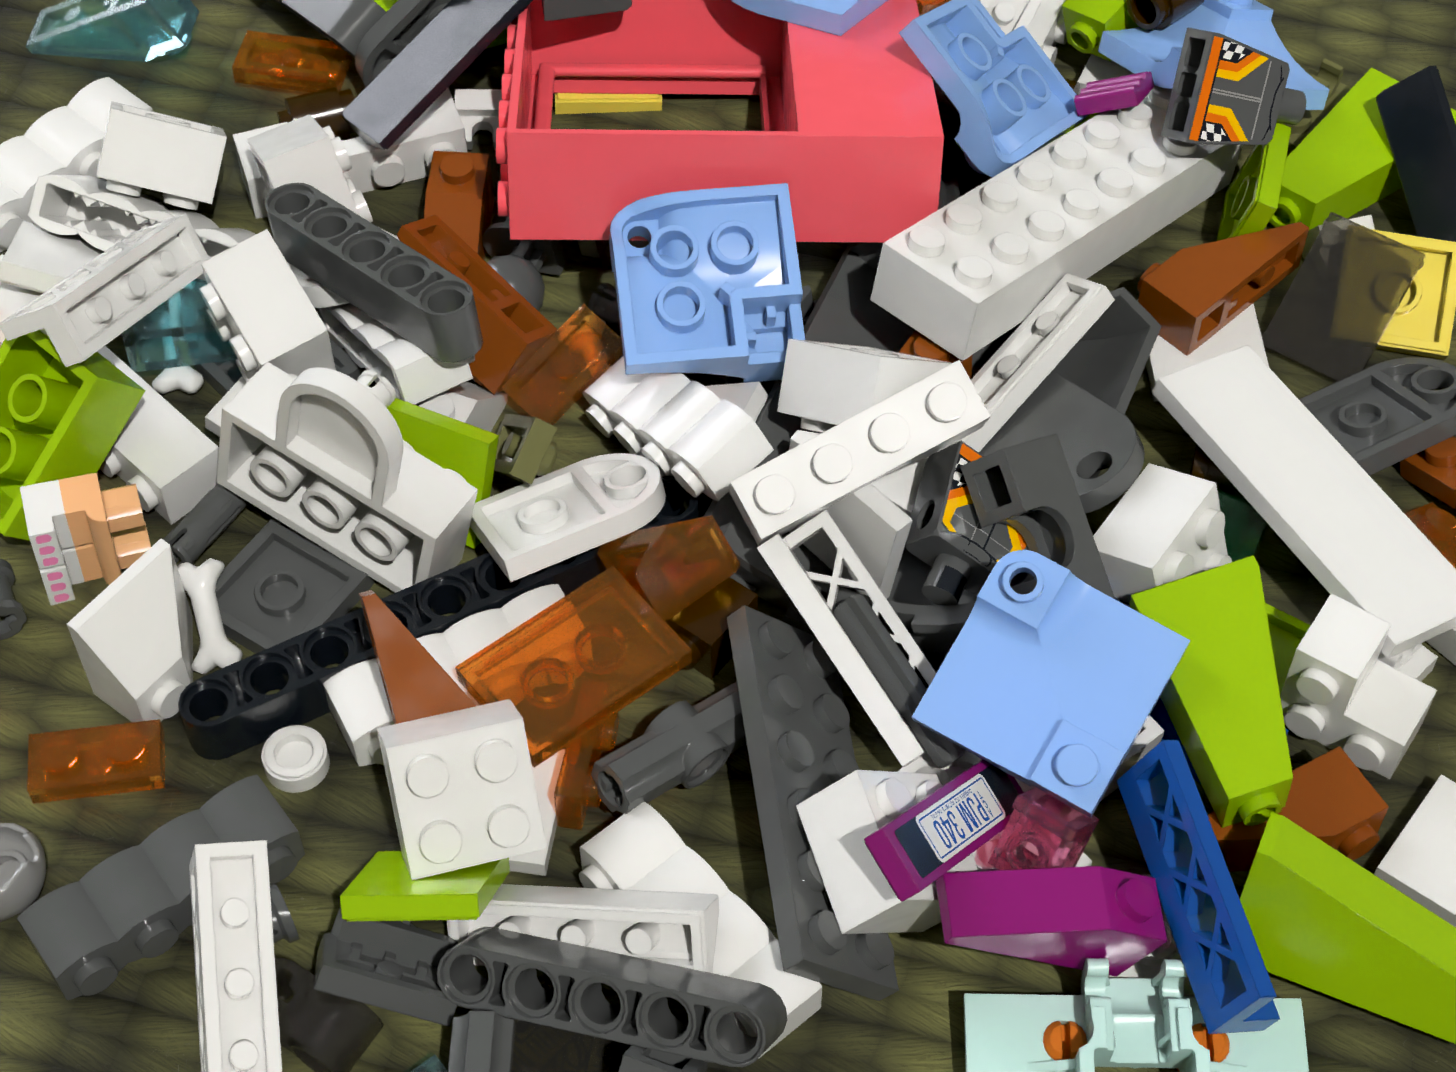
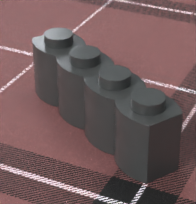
(142, 895)

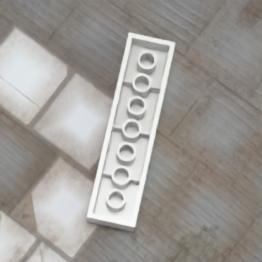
(1056, 212)

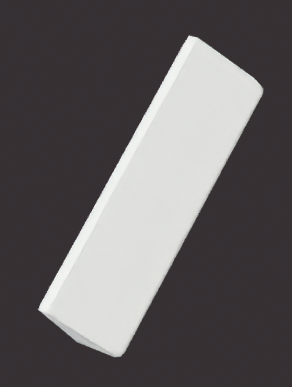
(634, 923)

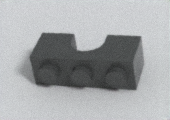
(1037, 496)

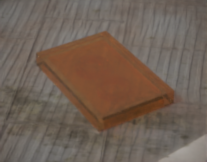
(577, 662)

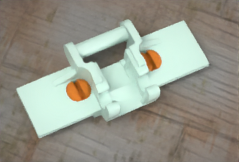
(1122, 1026)

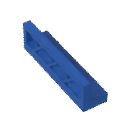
(1197, 893)

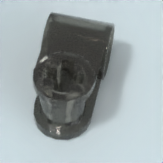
(321, 1027)

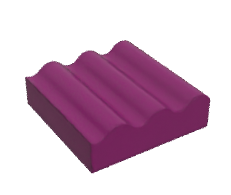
(1113, 93)

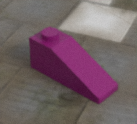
(1054, 914)

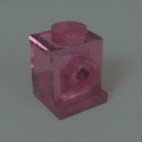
(1050, 826)

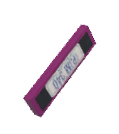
(943, 828)

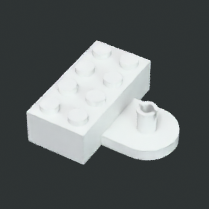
(339, 473)

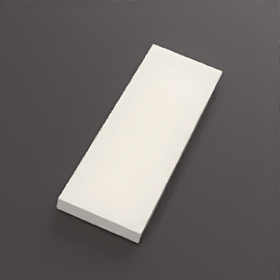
(1314, 494)

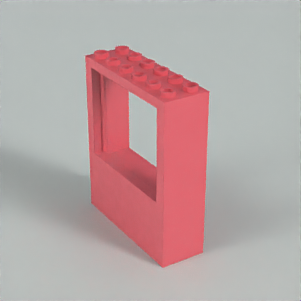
(840, 118)

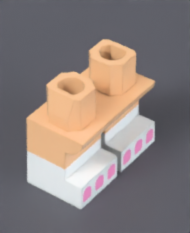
(82, 531)

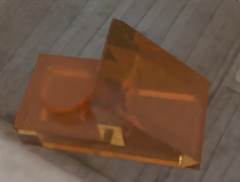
(672, 562)

